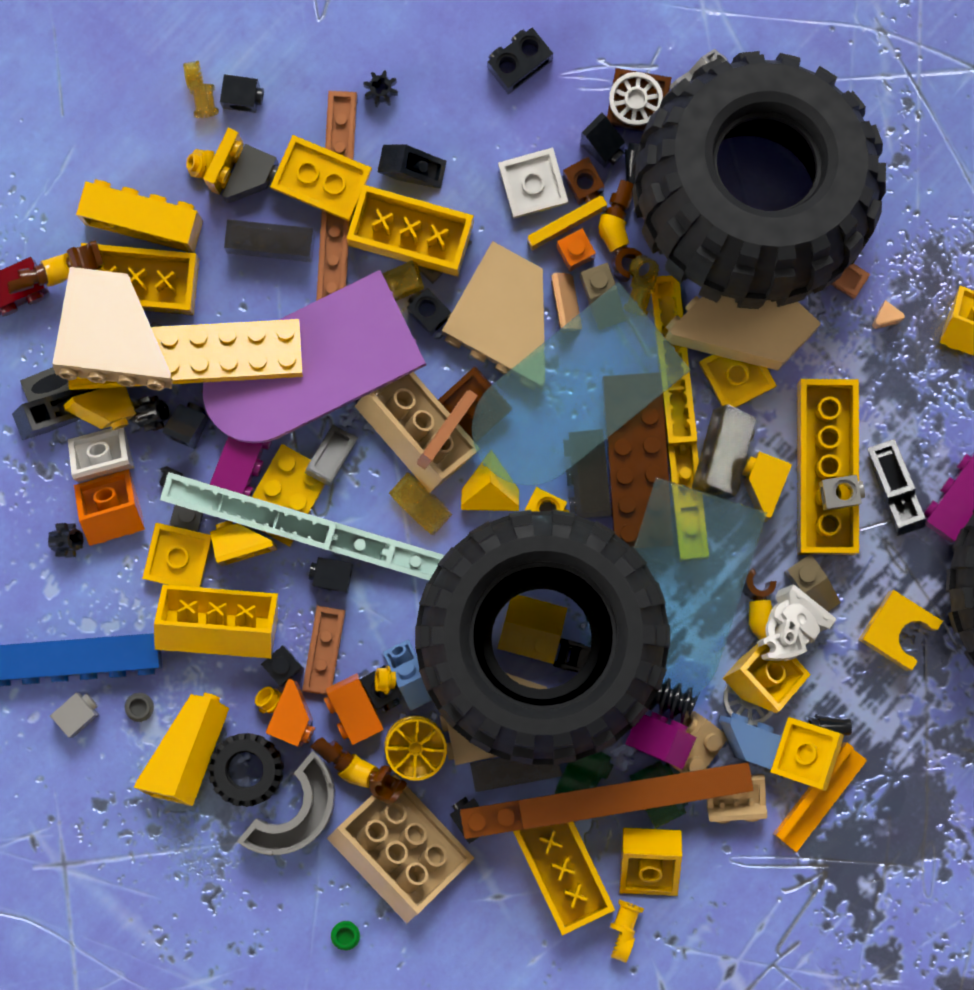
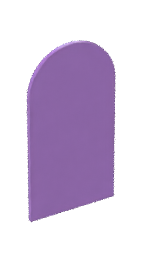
(348, 350)

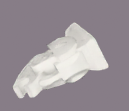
(793, 624)

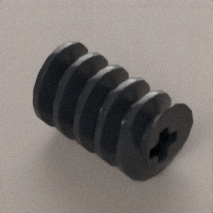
(674, 700)

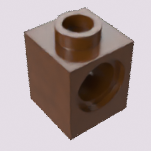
(581, 169)

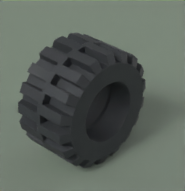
(221, 777)

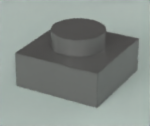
(186, 518)

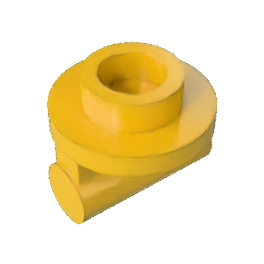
(199, 162)

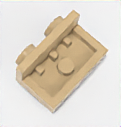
(706, 746)
(742, 806)

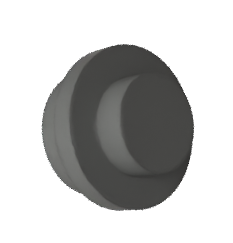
(139, 707)

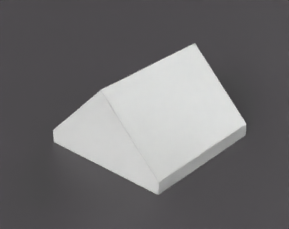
(99, 454)

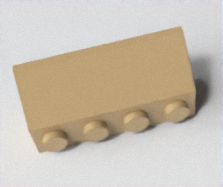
(408, 420)

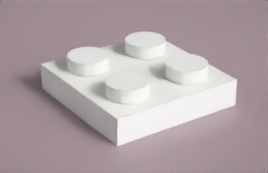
(533, 183)

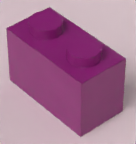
(662, 740)

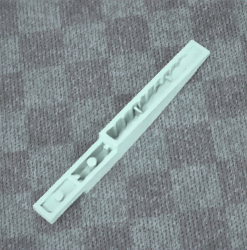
(300, 526)

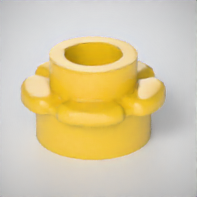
(385, 679)
(267, 699)

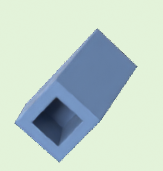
(404, 662)
(751, 743)

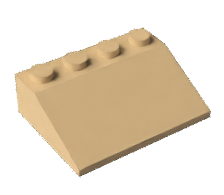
(401, 851)

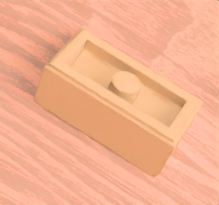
(564, 297)

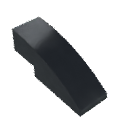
(896, 487)

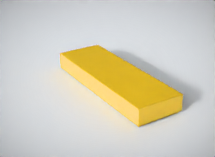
(566, 222)

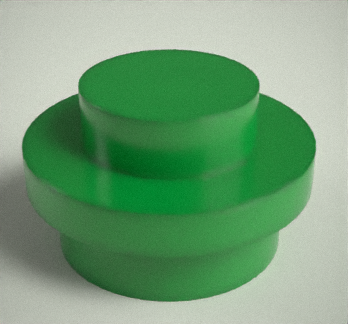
(345, 935)

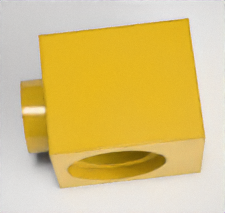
(540, 496)

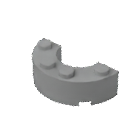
(310, 820)

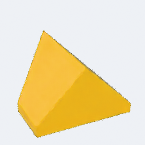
(489, 492)

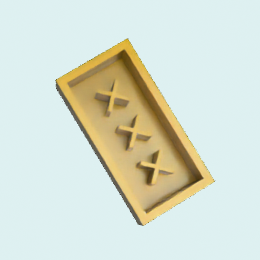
(140, 216)
(410, 230)
(160, 278)
(216, 621)
(565, 874)

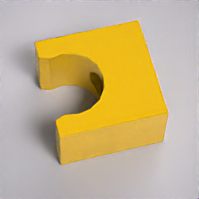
(887, 622)

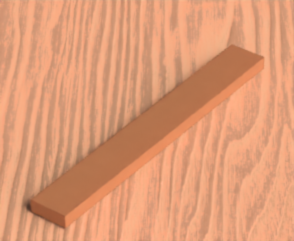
(334, 230)

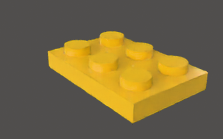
(320, 178)
(288, 485)

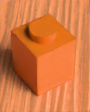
(575, 250)

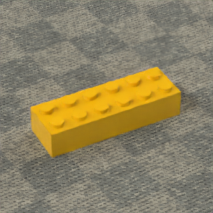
(826, 451)

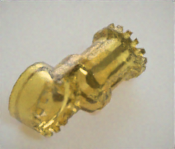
(201, 92)
(643, 285)

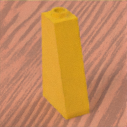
(185, 751)

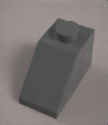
(251, 174)

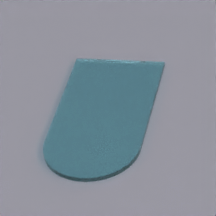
(574, 391)
(700, 558)

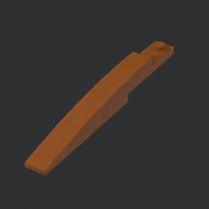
(606, 800)

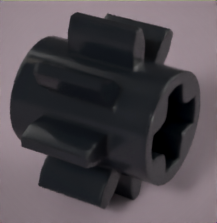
(375, 83)
(151, 413)
(65, 540)

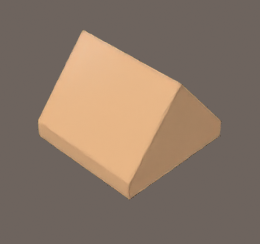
(887, 316)

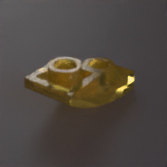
(420, 504)

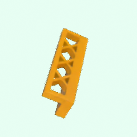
(816, 802)

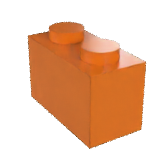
(354, 709)

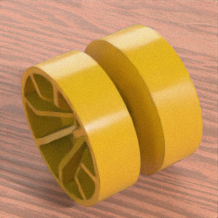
(415, 747)

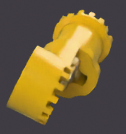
(625, 924)

